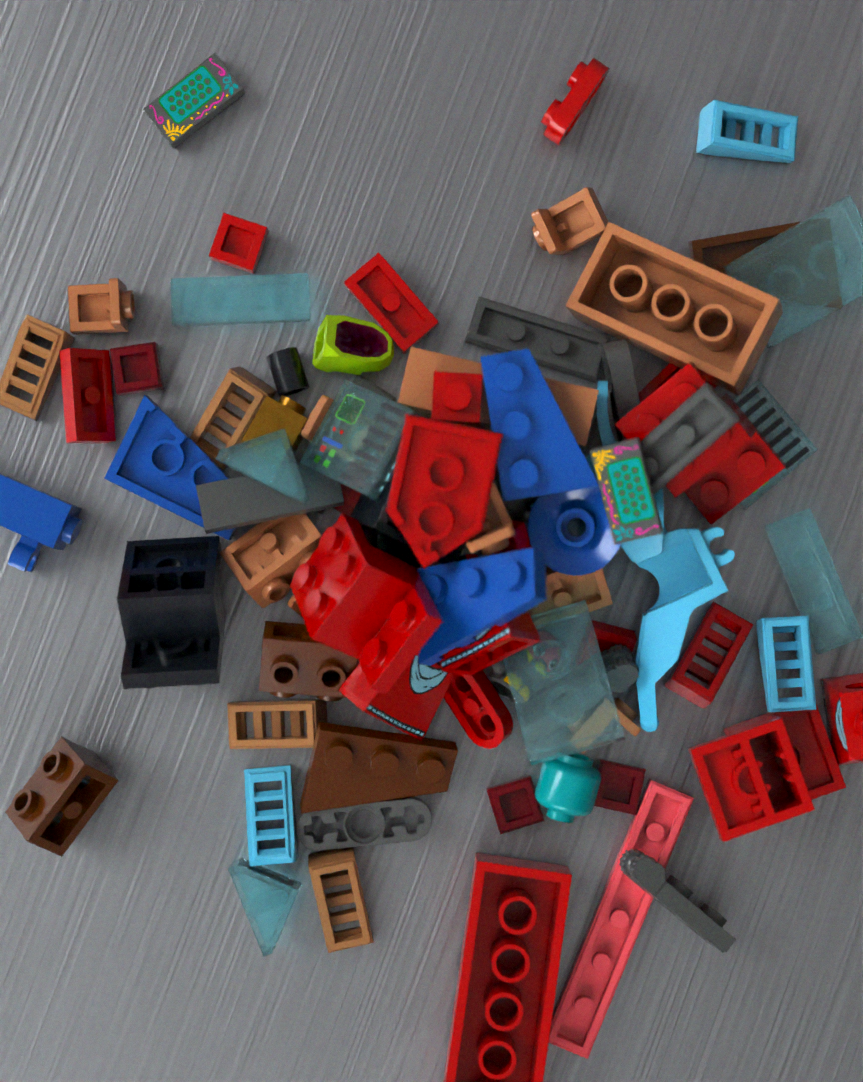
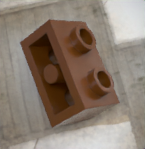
(301, 665)
(61, 796)

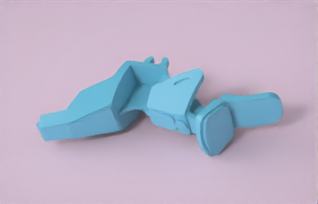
(686, 580)

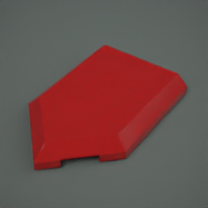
(441, 484)

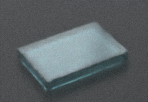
(808, 267)
(563, 687)

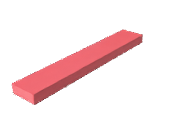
(616, 923)

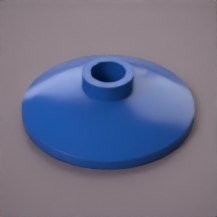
(564, 551)

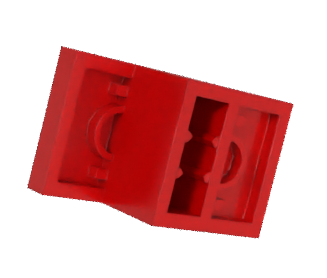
(724, 471)
(364, 603)
(766, 770)

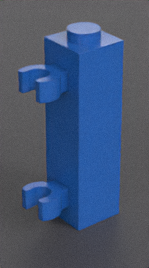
(38, 519)

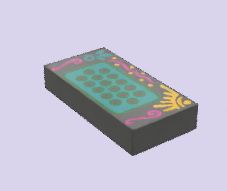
(194, 100)
(626, 490)

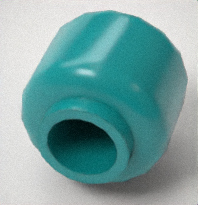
(568, 787)

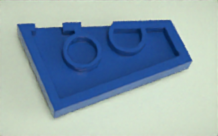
(537, 444)
(164, 464)
(479, 595)

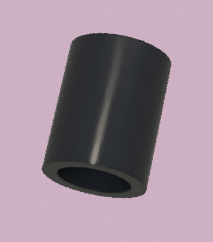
(287, 371)

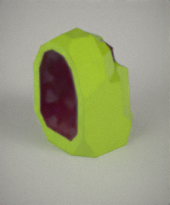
(351, 346)

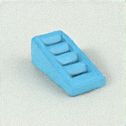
(723, 144)
(802, 645)
(254, 835)

